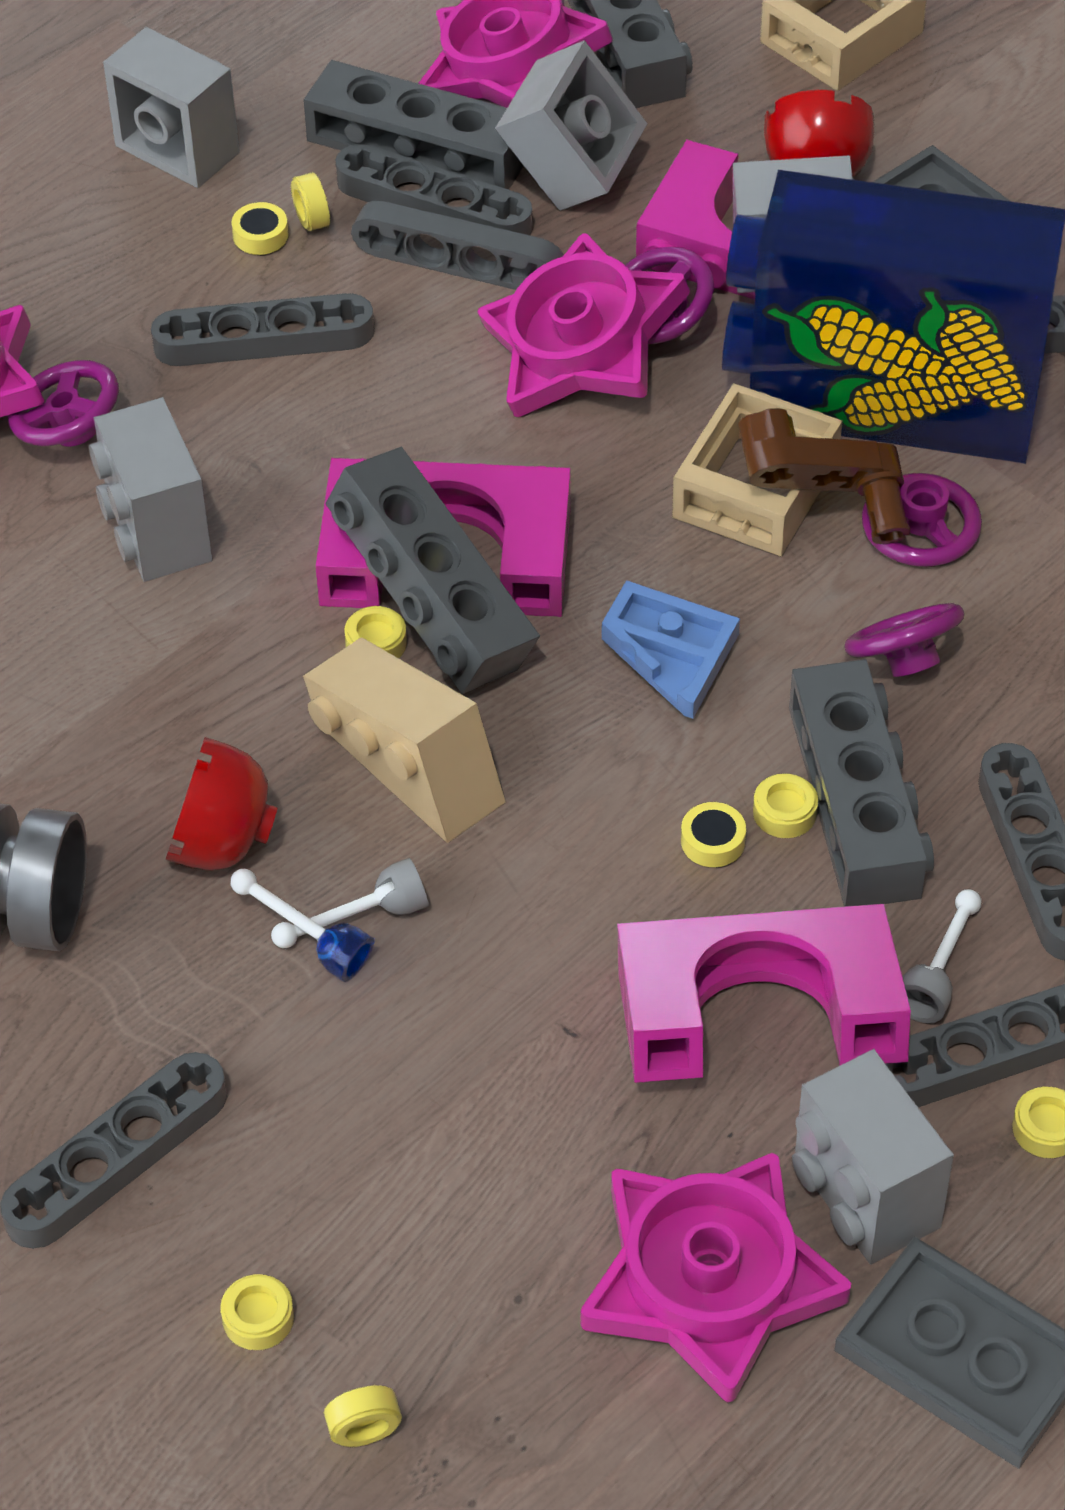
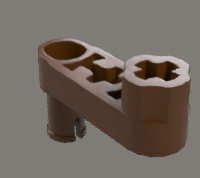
(807, 463)

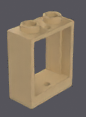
(839, 56)
(734, 506)

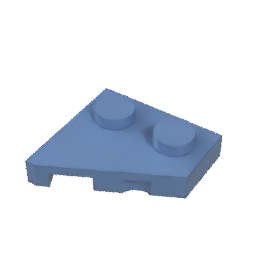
(670, 642)

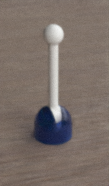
(340, 948)

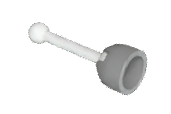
(396, 890)
(933, 979)

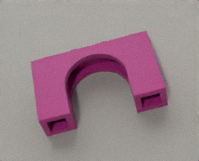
(690, 210)
(516, 505)
(830, 953)

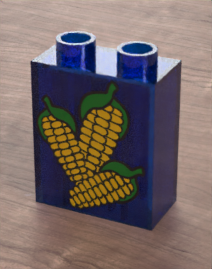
(897, 310)

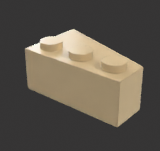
(408, 734)

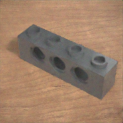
(644, 49)
(411, 120)
(431, 569)
(859, 784)

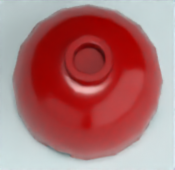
(818, 126)
(222, 810)

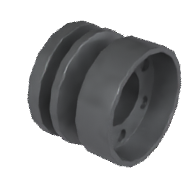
(41, 876)

